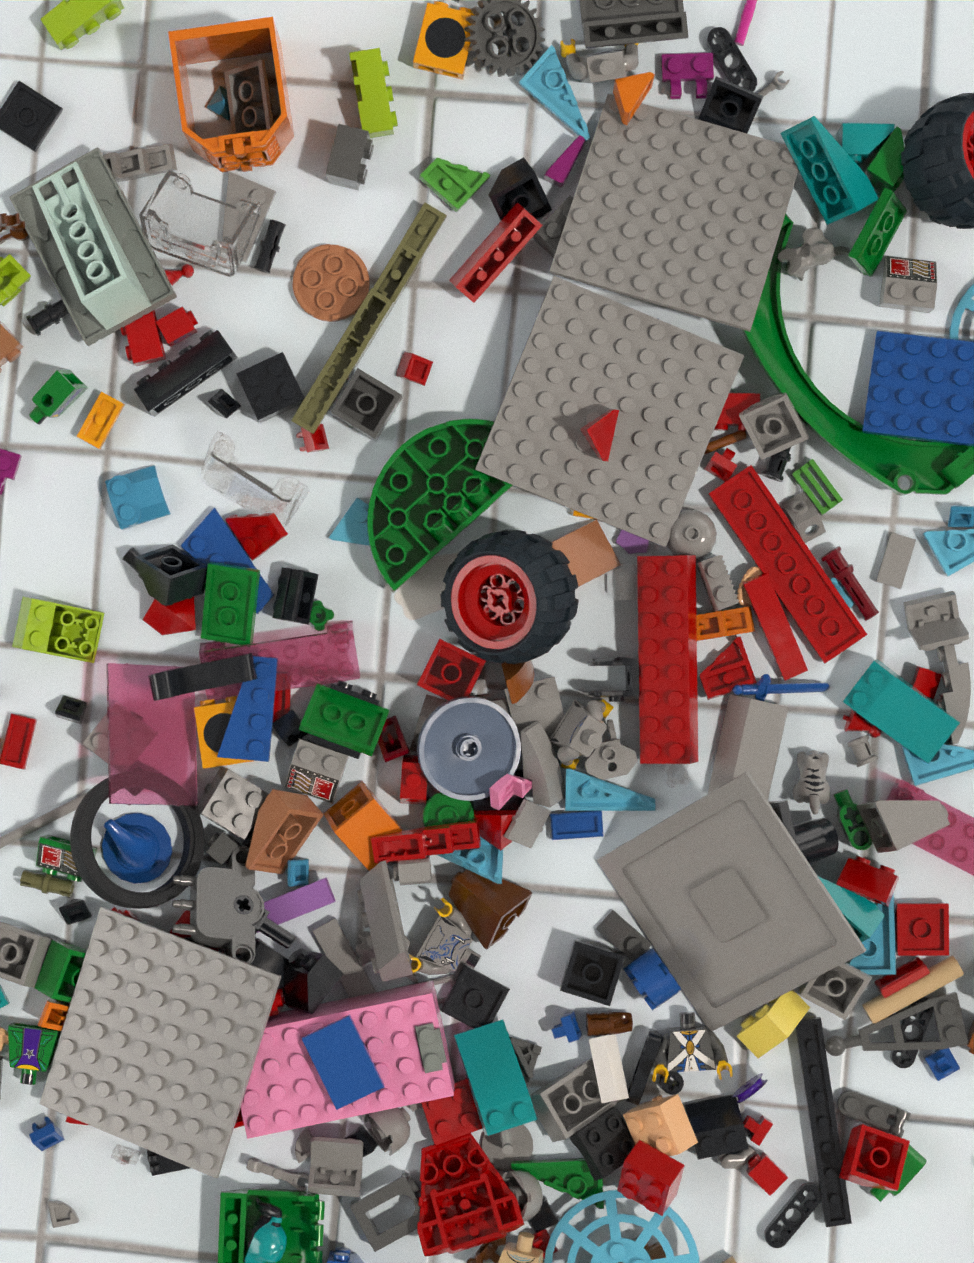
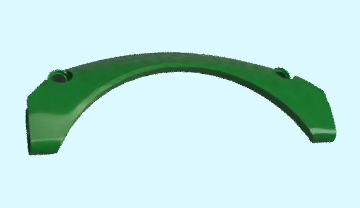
(927, 465)

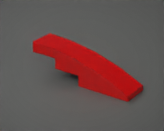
(775, 626)
(426, 841)

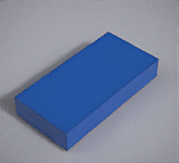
(576, 825)

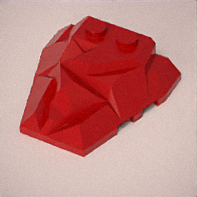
(462, 1198)

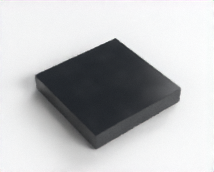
(28, 116)
(474, 998)

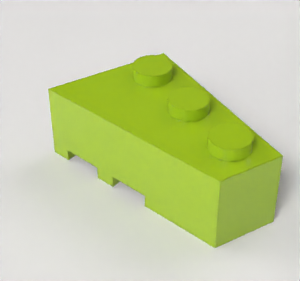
(77, 17)
(372, 92)

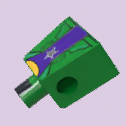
(63, 388)
(31, 1049)

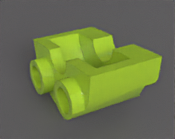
(11, 279)

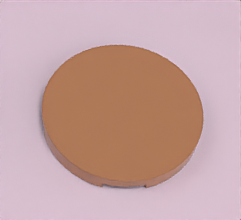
(331, 282)

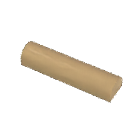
(939, 975)

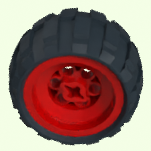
(941, 162)
(489, 613)

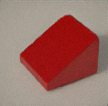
(414, 368)
(926, 681)

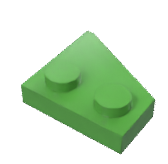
(453, 182)

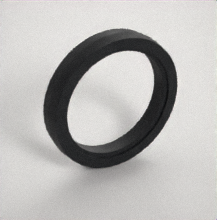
(106, 889)

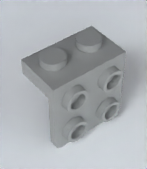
(935, 621)
(336, 1166)

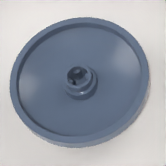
(468, 747)

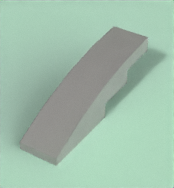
(142, 162)

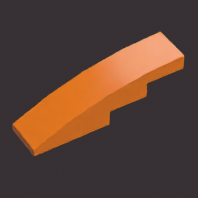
(724, 623)

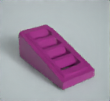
(561, 168)

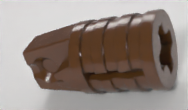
(608, 1023)

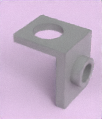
(804, 515)

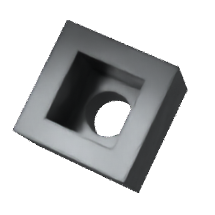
(222, 847)

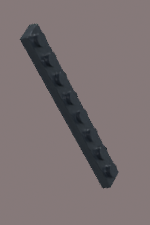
(823, 1122)

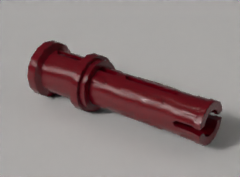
(844, 573)

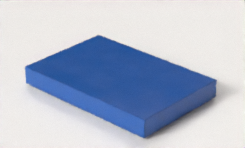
(343, 1062)

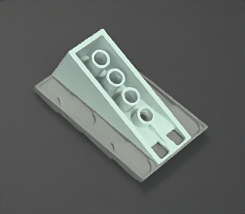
(93, 246)

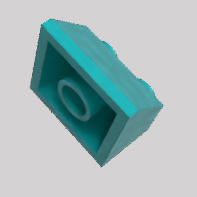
(862, 139)

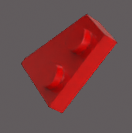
(257, 532)
(727, 670)

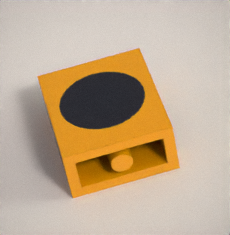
(442, 42)
(211, 727)

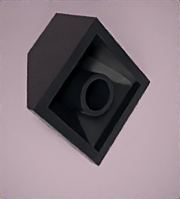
(518, 185)

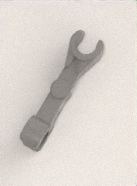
(291, 1177)

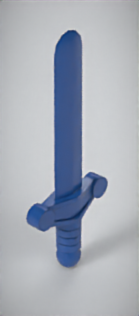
(764, 687)

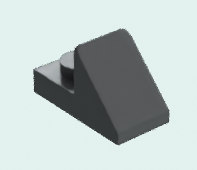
(623, 936)

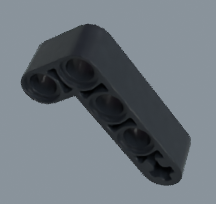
(202, 676)

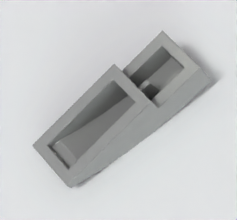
(541, 766)

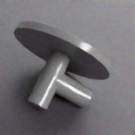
(508, 1146)

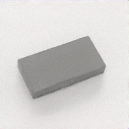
(895, 560)

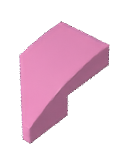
(507, 787)

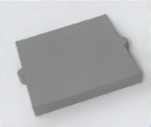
(527, 823)

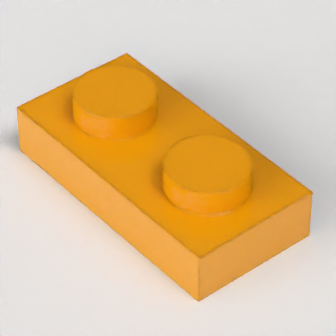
(100, 420)

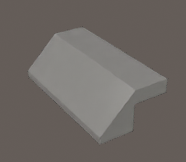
(749, 742)

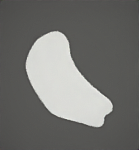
(422, 591)

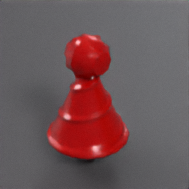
(174, 275)
(857, 723)

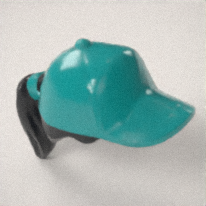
(268, 1236)

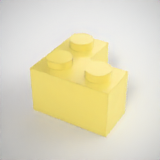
(772, 1023)

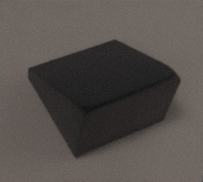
(288, 728)
(545, 1217)

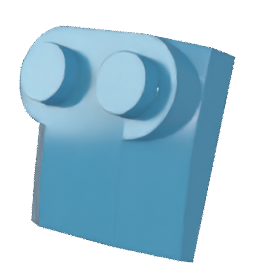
(137, 497)

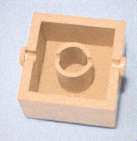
(661, 1125)

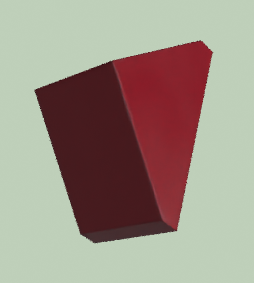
(392, 740)

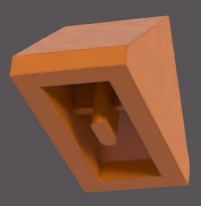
(630, 93)
(54, 1014)

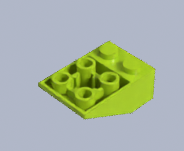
(58, 629)

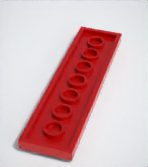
(788, 563)

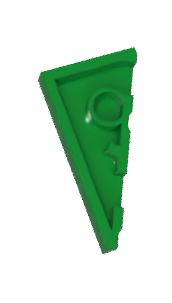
(564, 1175)

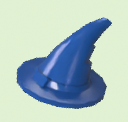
(136, 847)

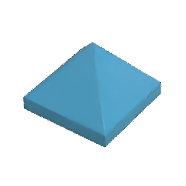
(219, 103)
(961, 516)
(297, 872)

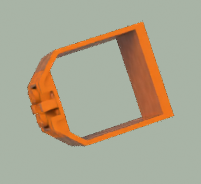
(227, 42)

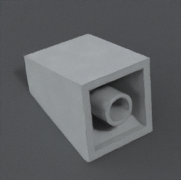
(901, 822)

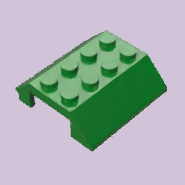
(299, 1221)

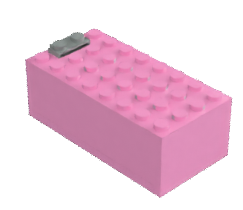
(401, 1034)

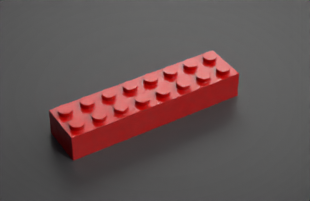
(667, 659)

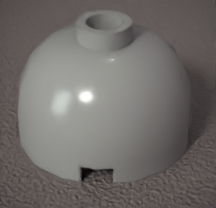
(692, 534)
(389, 1128)
(526, 1190)

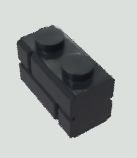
(295, 596)

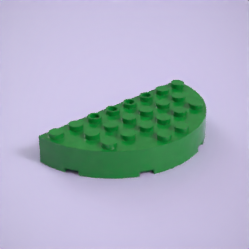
(428, 497)

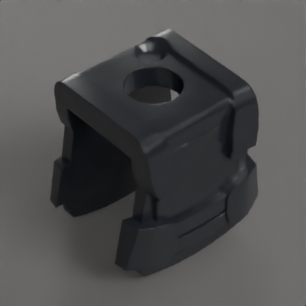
(631, 673)

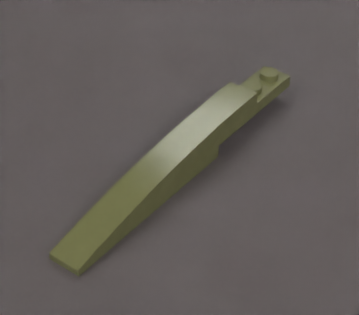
(369, 318)

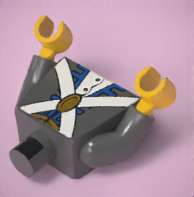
(690, 1049)

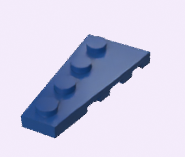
(216, 543)
(252, 718)

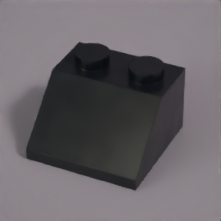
(171, 574)
(308, 980)
(717, 1126)

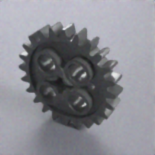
(484, 36)

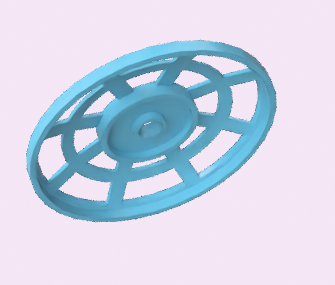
(619, 1248)

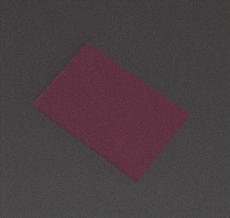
(149, 740)

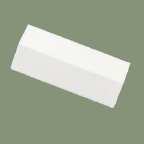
(608, 1068)

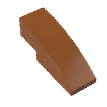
(518, 679)

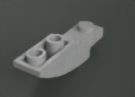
(957, 679)

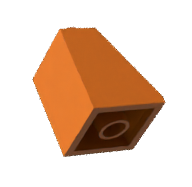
(358, 819)

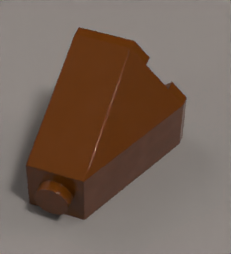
(487, 905)

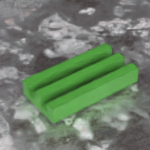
(830, 504)

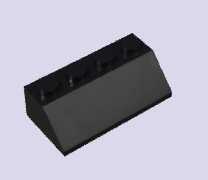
(185, 373)

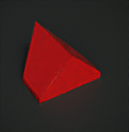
(601, 432)
(172, 618)
(494, 825)

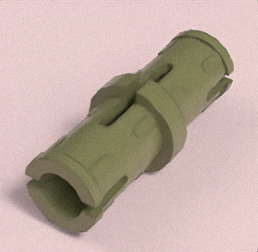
(47, 883)

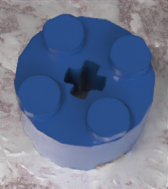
(652, 979)

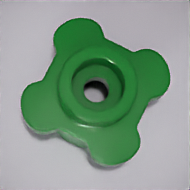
(326, 615)

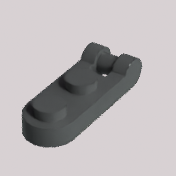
(872, 1112)

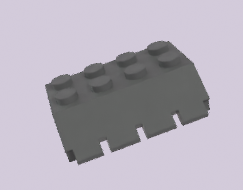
(631, 21)

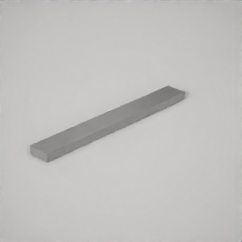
(343, 956)

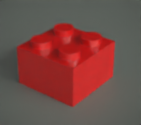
(451, 671)
(650, 1177)

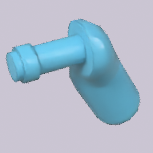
(840, 589)

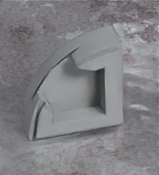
(303, 1145)
(62, 1214)

